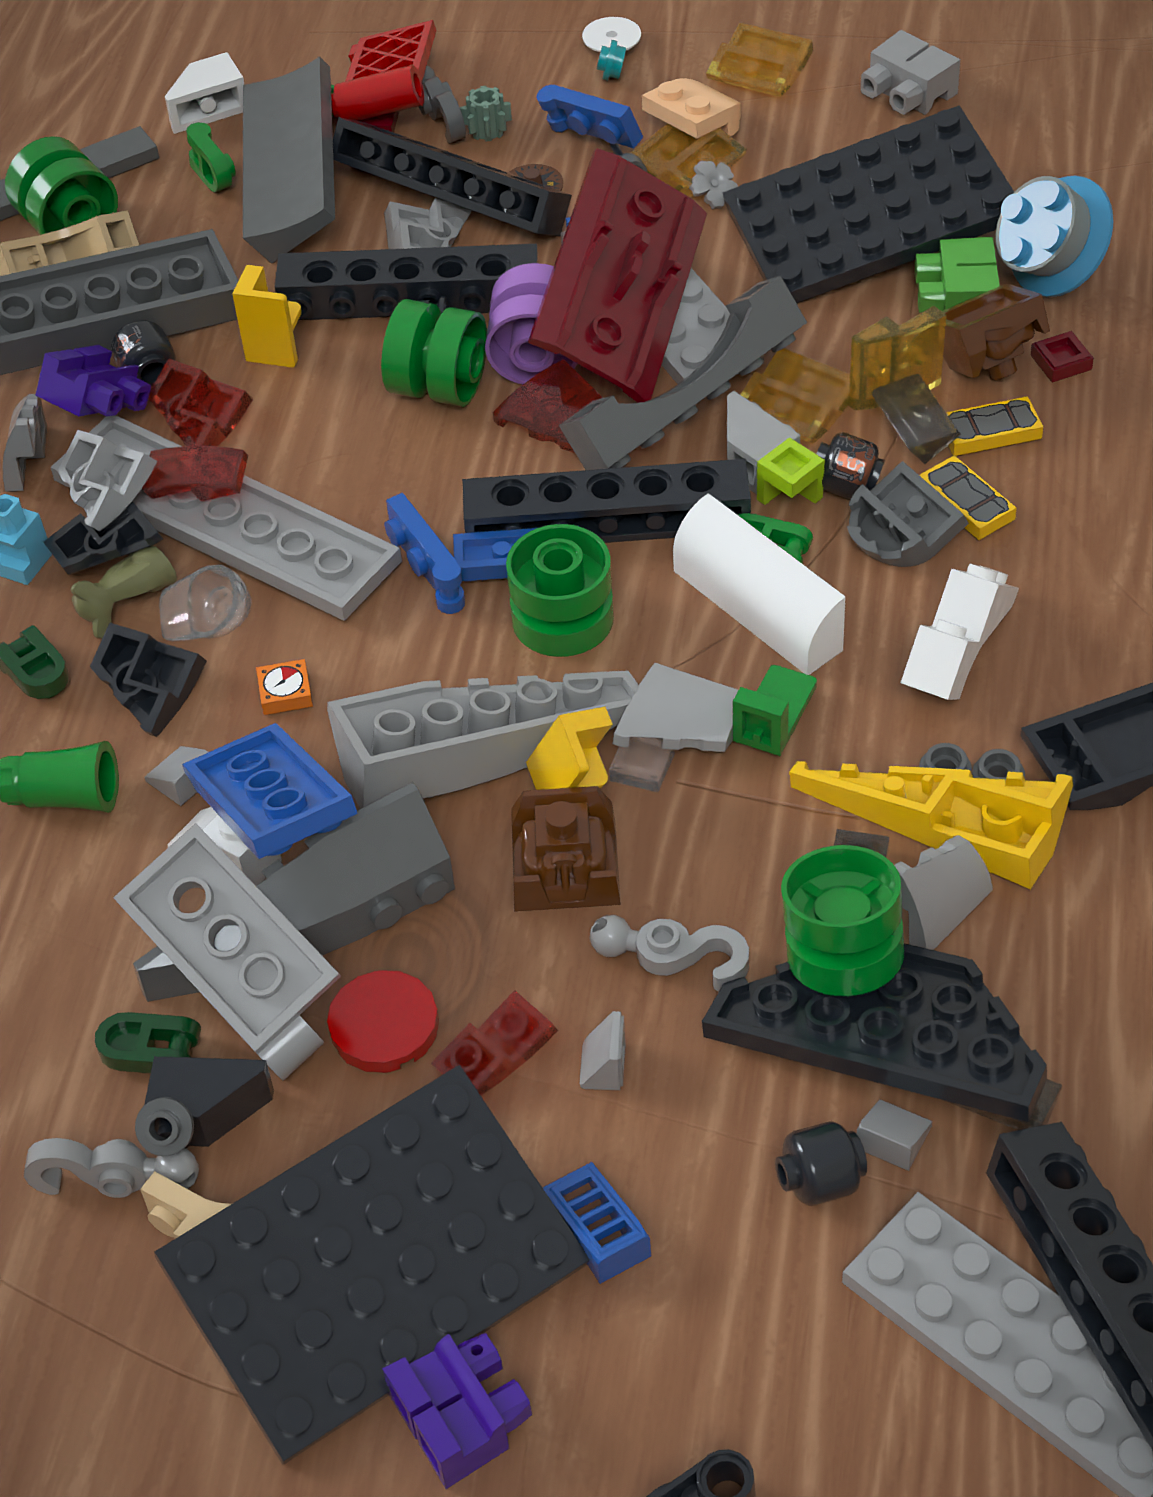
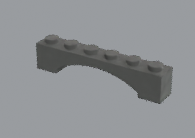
(757, 323)

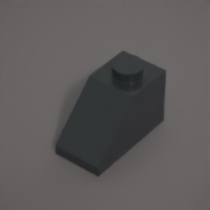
(213, 1089)

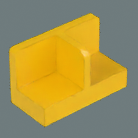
(265, 320)
(569, 751)

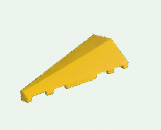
(1006, 820)

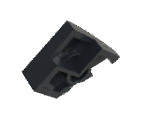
(81, 546)
(146, 675)

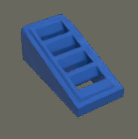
(621, 1252)

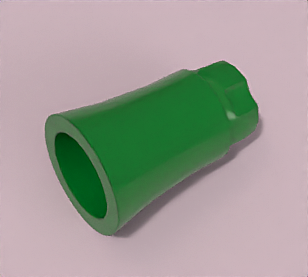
(62, 778)

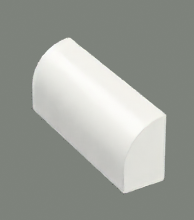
(760, 585)

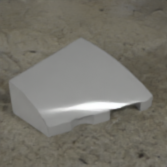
(942, 890)

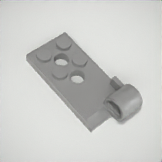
(259, 982)

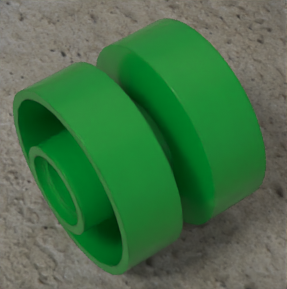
(57, 185)
(434, 352)
(560, 590)
(843, 920)

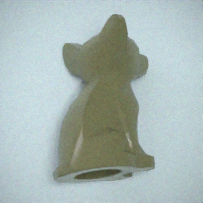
(134, 575)

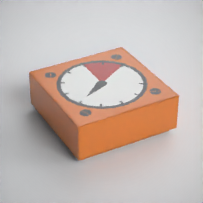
(284, 687)

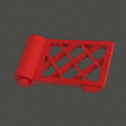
(385, 73)

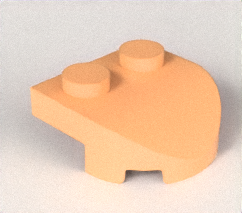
(693, 107)

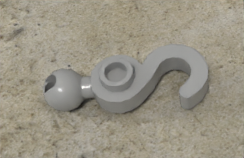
(667, 947)
(112, 1168)

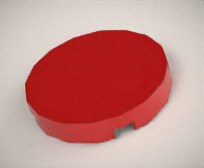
(383, 1021)

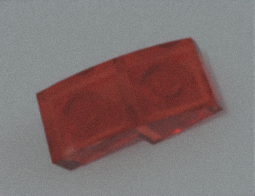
(203, 470)
(498, 1045)

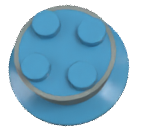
(1054, 233)

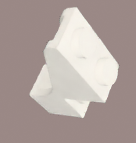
(964, 620)

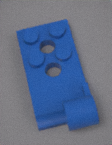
(269, 791)

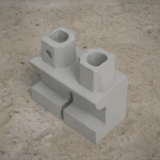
(910, 73)

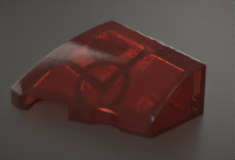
(547, 402)
(196, 405)

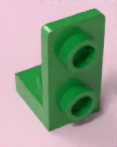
(771, 713)

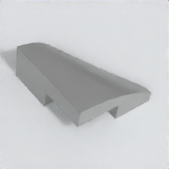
(424, 228)
(24, 441)
(103, 476)
(679, 711)

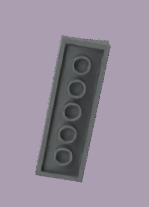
(287, 159)
(87, 300)

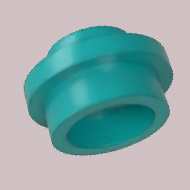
(611, 60)

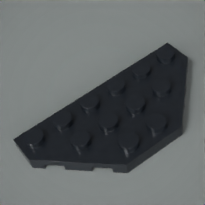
(920, 1032)

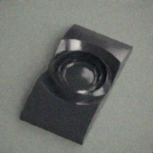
(1101, 747)

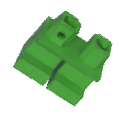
(956, 273)

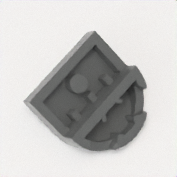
(903, 519)

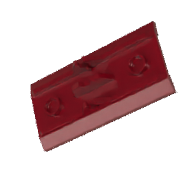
(620, 274)

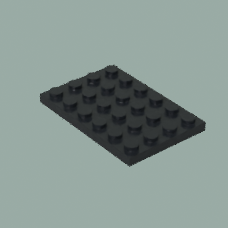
(870, 204)
(369, 1259)

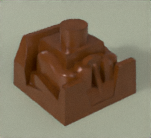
(992, 330)
(564, 849)

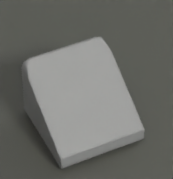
(170, 776)
(604, 1055)
(893, 1134)

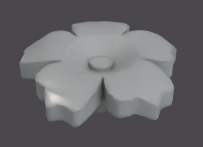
(712, 181)

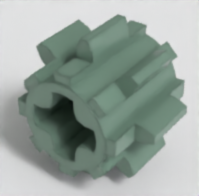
(486, 113)

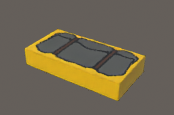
(995, 426)
(969, 493)

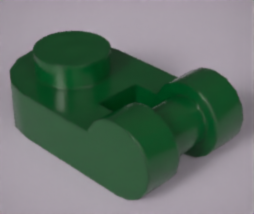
(34, 664)
(128, 1039)

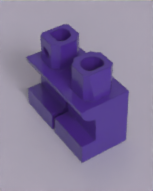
(87, 383)
(450, 1409)

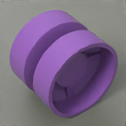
(511, 319)

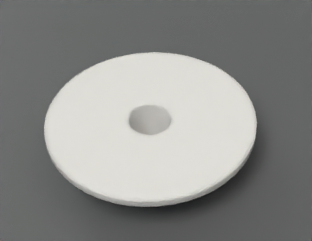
(603, 30)

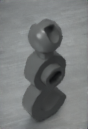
(441, 103)

